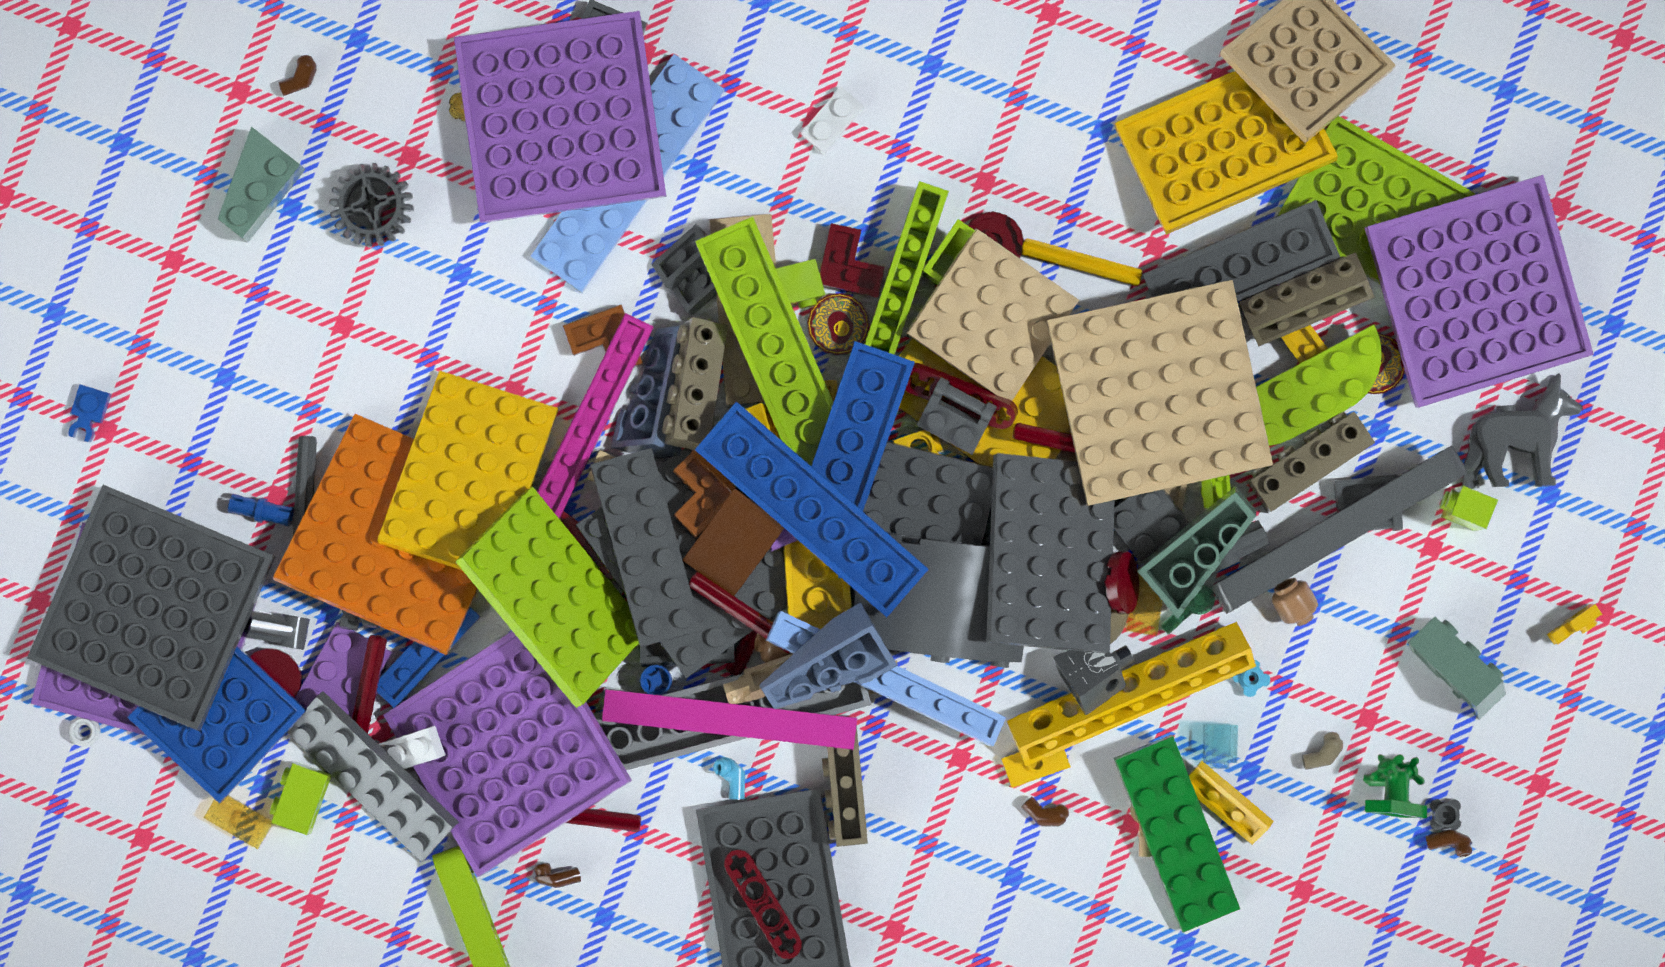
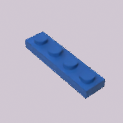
(415, 665)

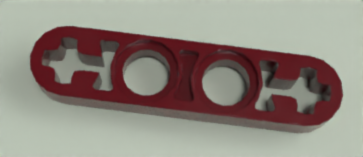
(926, 373)
(767, 901)

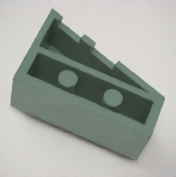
(258, 185)
(1459, 665)

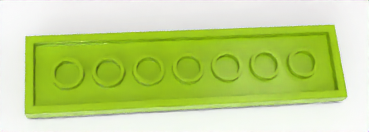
(769, 334)

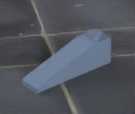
(642, 421)
(836, 655)

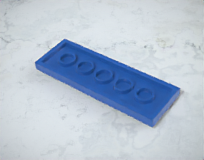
(861, 420)

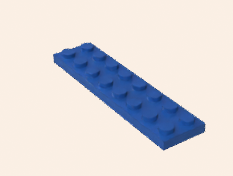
(811, 509)

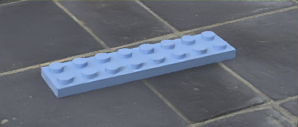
(585, 237)

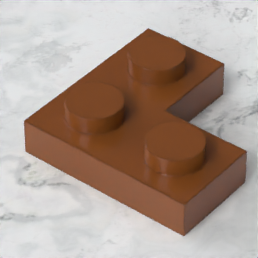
(595, 331)
(710, 492)

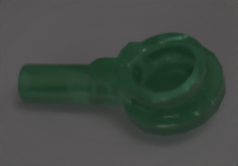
(1199, 605)

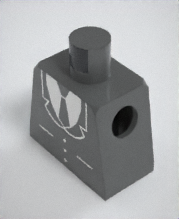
(1092, 675)

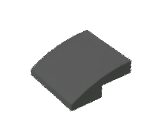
(685, 272)

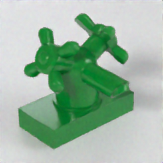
(1396, 785)

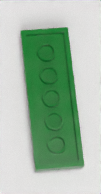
(1177, 833)

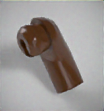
(302, 77)
(1046, 816)
(1451, 838)
(556, 879)

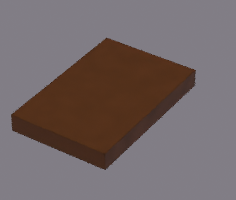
(734, 542)

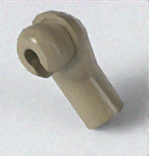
(1326, 756)

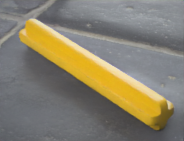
(1081, 262)

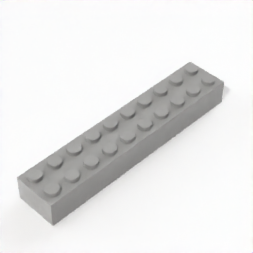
(647, 745)

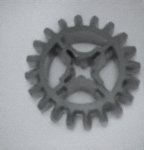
(385, 202)

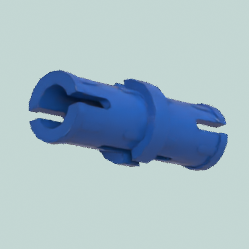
(261, 510)

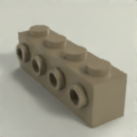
(1307, 299)
(695, 382)
(1311, 461)
(845, 795)

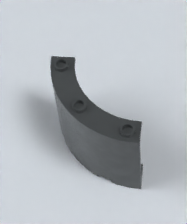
(946, 607)

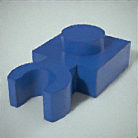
(90, 407)

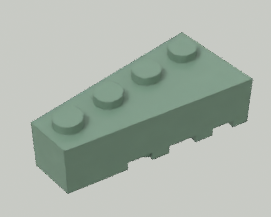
(1194, 553)

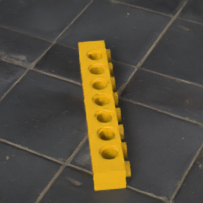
(1147, 688)

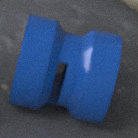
(652, 679)

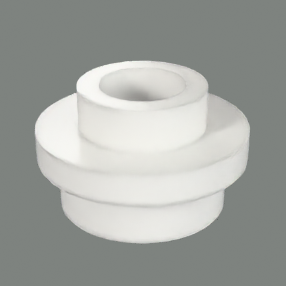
(77, 738)

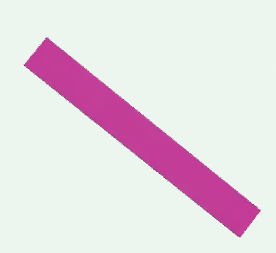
(594, 412)
(729, 719)

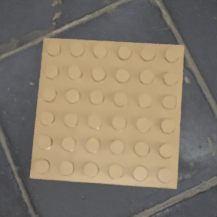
(1159, 392)

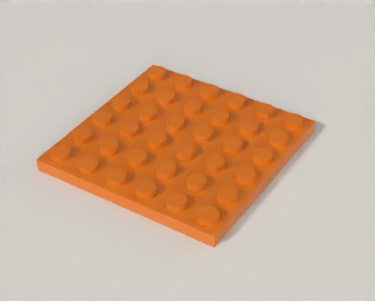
(339, 555)

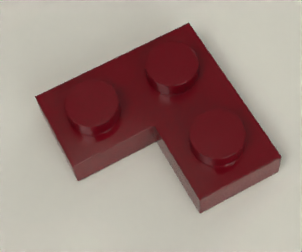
(840, 268)

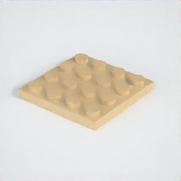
(1307, 62)
(991, 316)

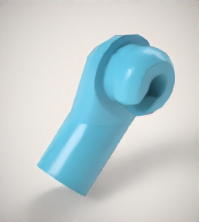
(733, 774)

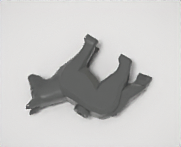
(1522, 431)

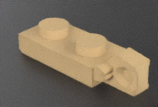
(747, 685)

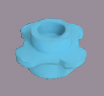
(1251, 687)

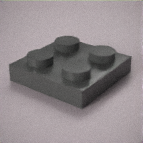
(1147, 521)

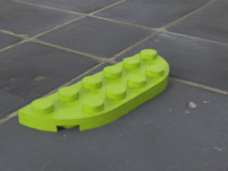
(1320, 386)

